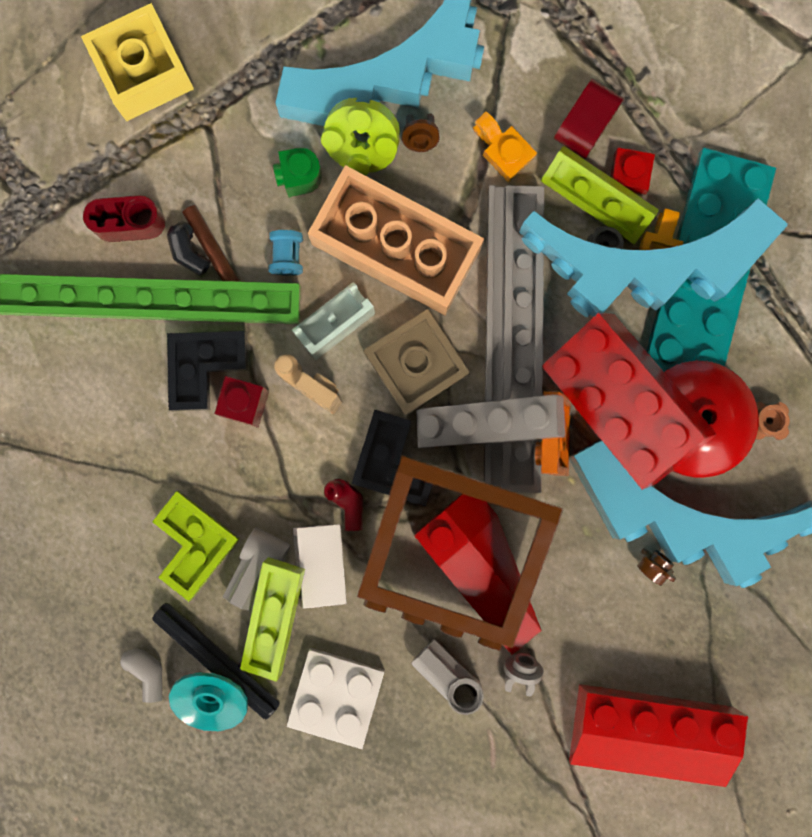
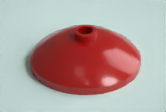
(733, 413)

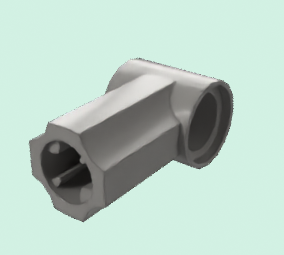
(244, 583)
(446, 675)

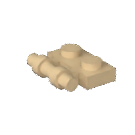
(317, 388)

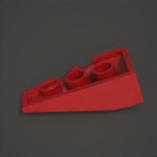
(477, 559)

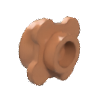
(779, 417)

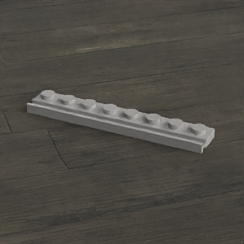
(513, 329)

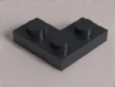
(193, 358)
(382, 455)

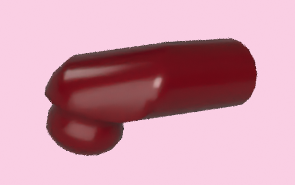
(348, 499)

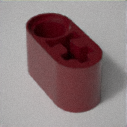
(588, 118)
(126, 210)

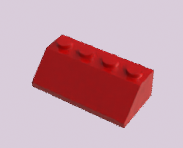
(657, 736)

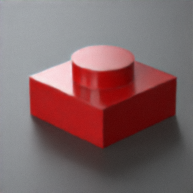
(633, 169)

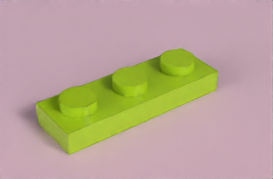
(599, 194)
(272, 618)

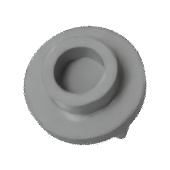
(523, 670)

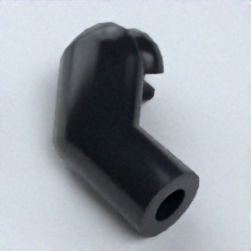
(181, 248)

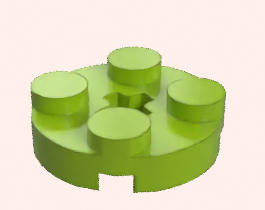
(363, 117)

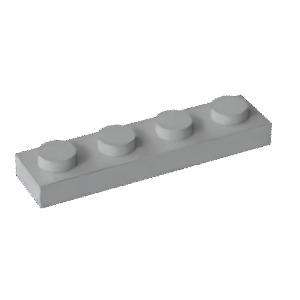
(491, 422)

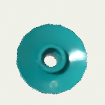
(208, 701)

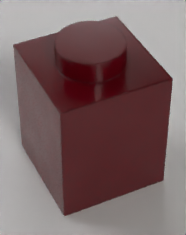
(241, 402)

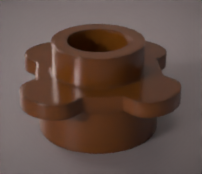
(656, 567)

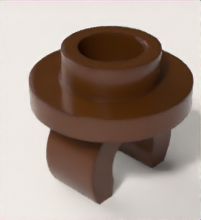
(420, 134)

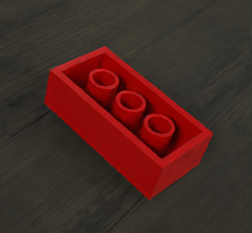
(628, 400)

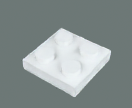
(335, 698)

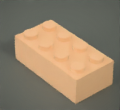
(395, 240)

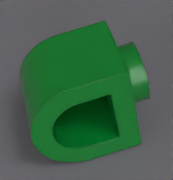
(298, 171)

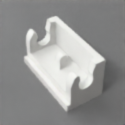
(321, 555)

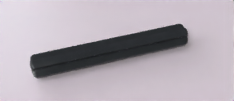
(214, 658)

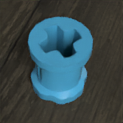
(286, 252)

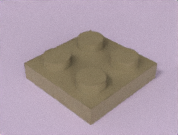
(416, 362)

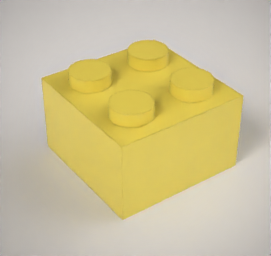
(137, 62)

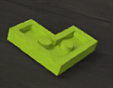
(203, 544)

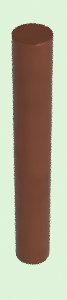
(209, 244)

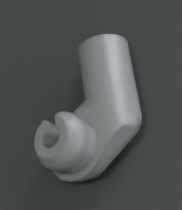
(146, 669)

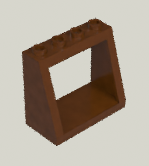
(451, 621)

